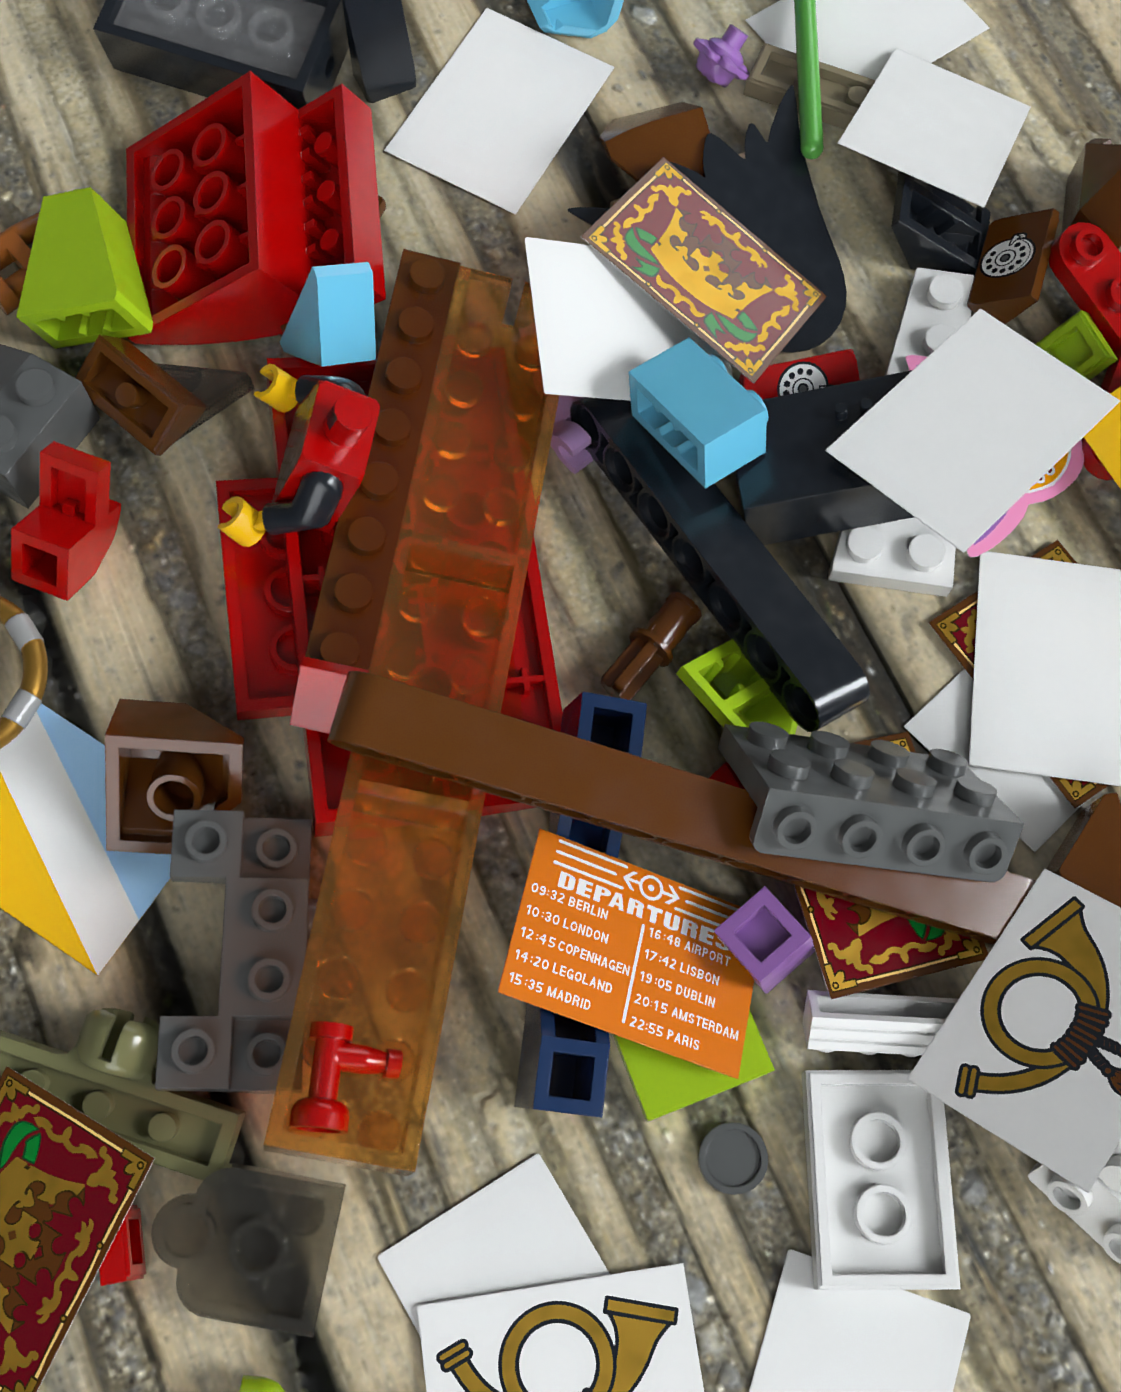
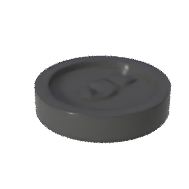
(732, 1158)

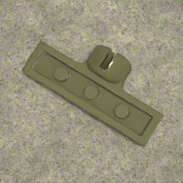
(113, 1082)

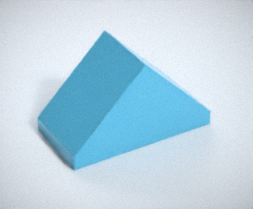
(334, 316)

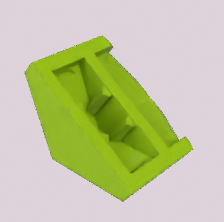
(733, 689)

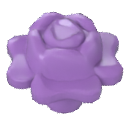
(721, 57)

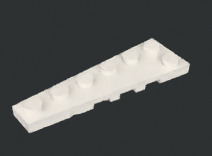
(906, 551)

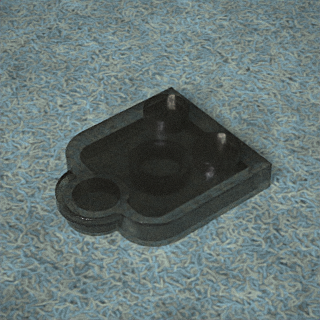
(252, 1246)

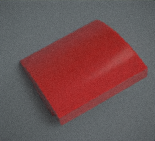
(244, 203)

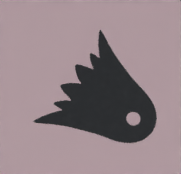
(778, 204)

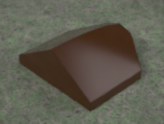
(646, 137)

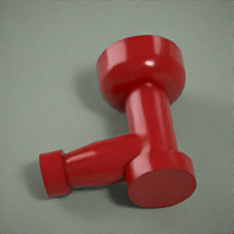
(333, 1055)

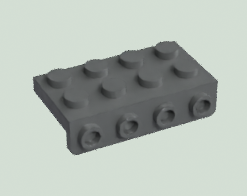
(870, 804)

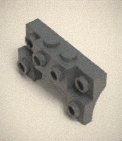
(262, 949)

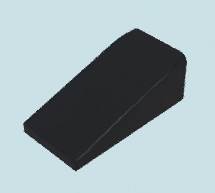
(379, 47)

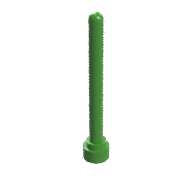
(808, 79)

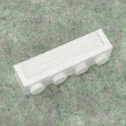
(873, 1022)

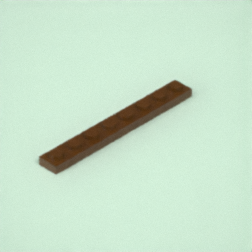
(371, 523)

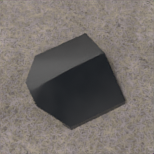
(937, 227)

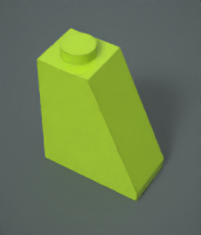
(82, 274)

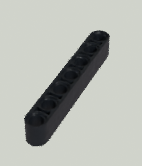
(727, 568)

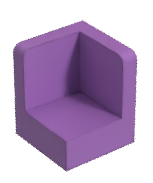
(766, 939)

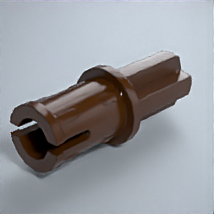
(651, 646)

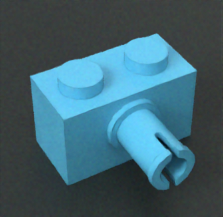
(698, 411)

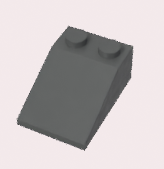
(35, 409)

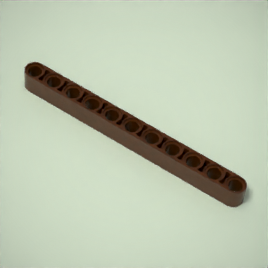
(635, 799)

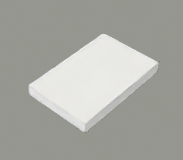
(878, 1183)

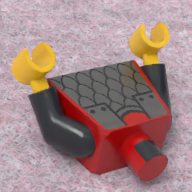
(321, 459)

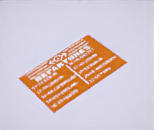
(628, 955)

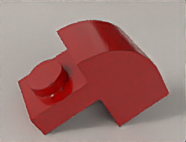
(72, 527)

